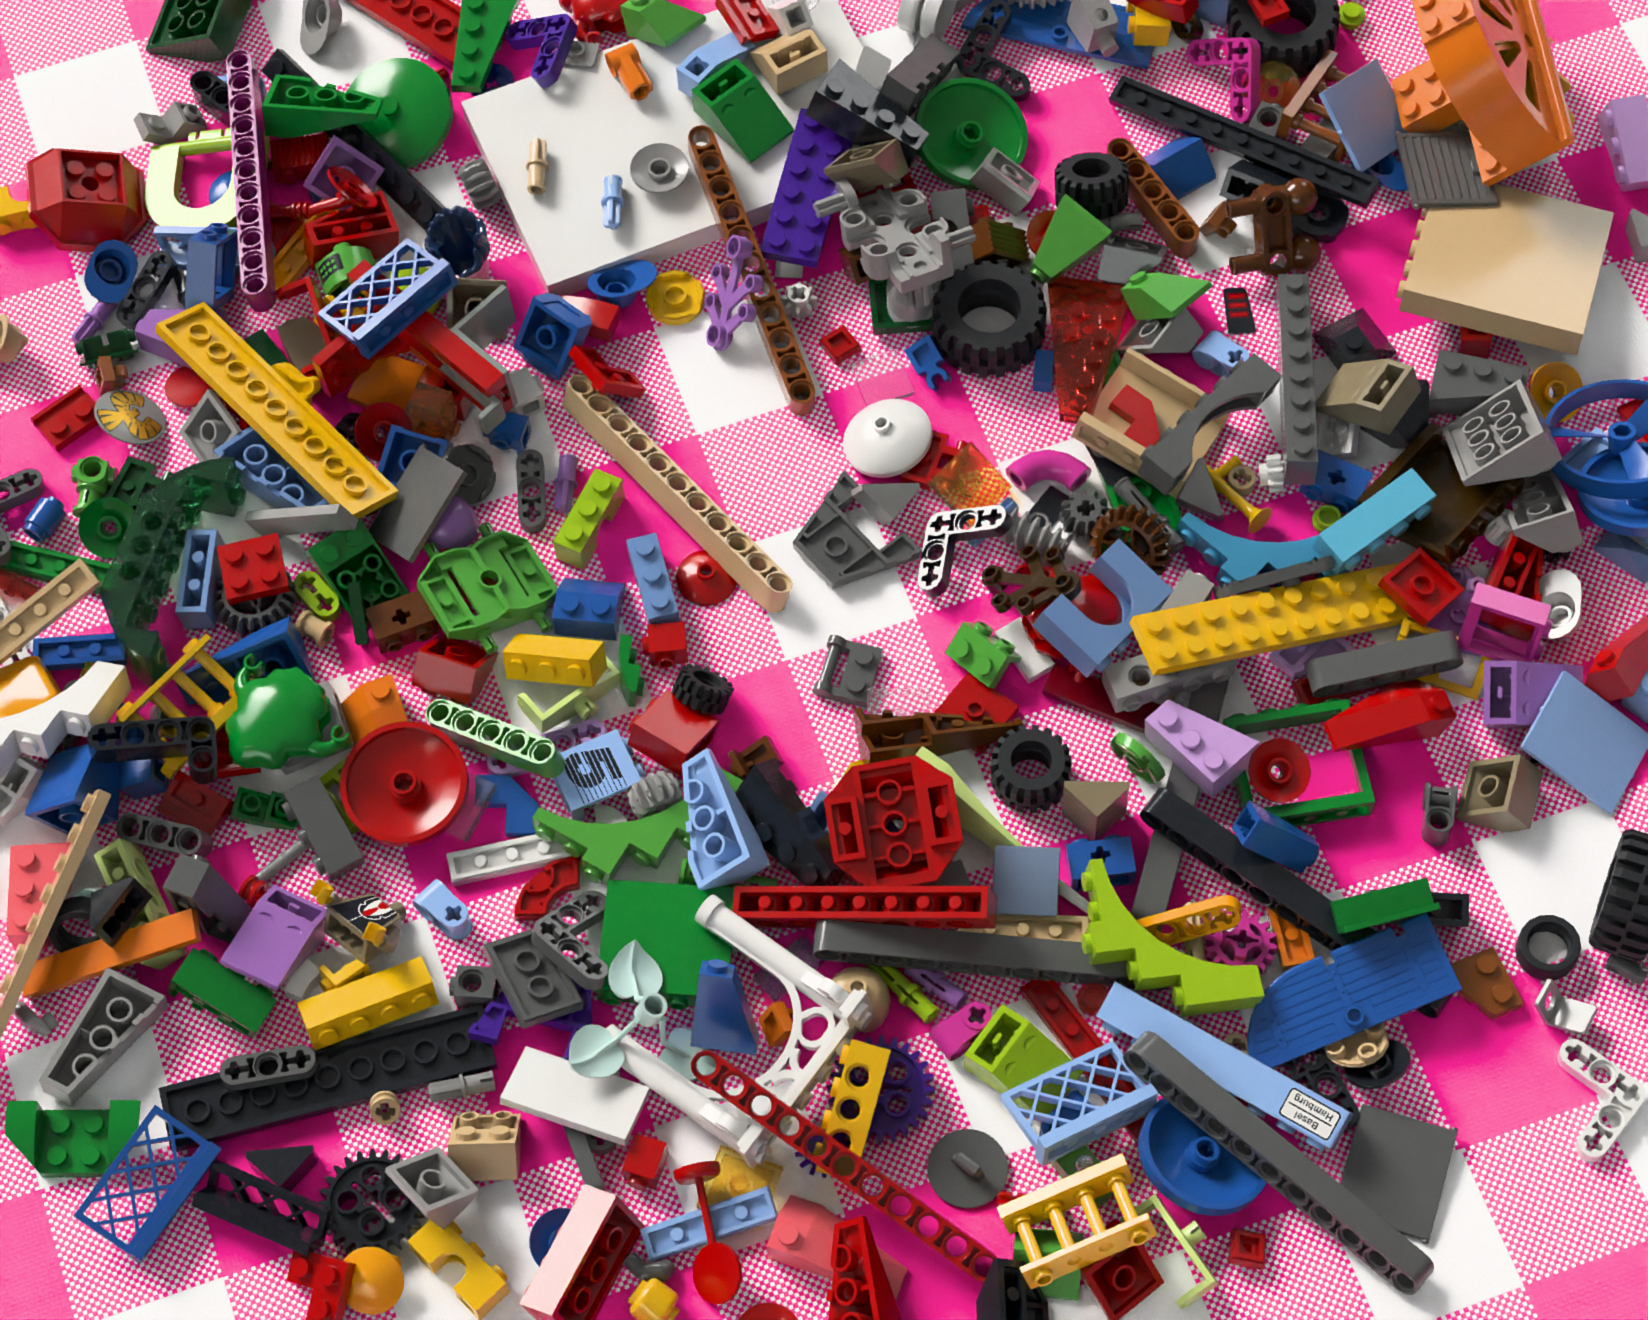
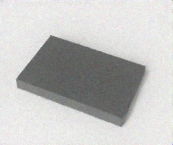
(531, 980)

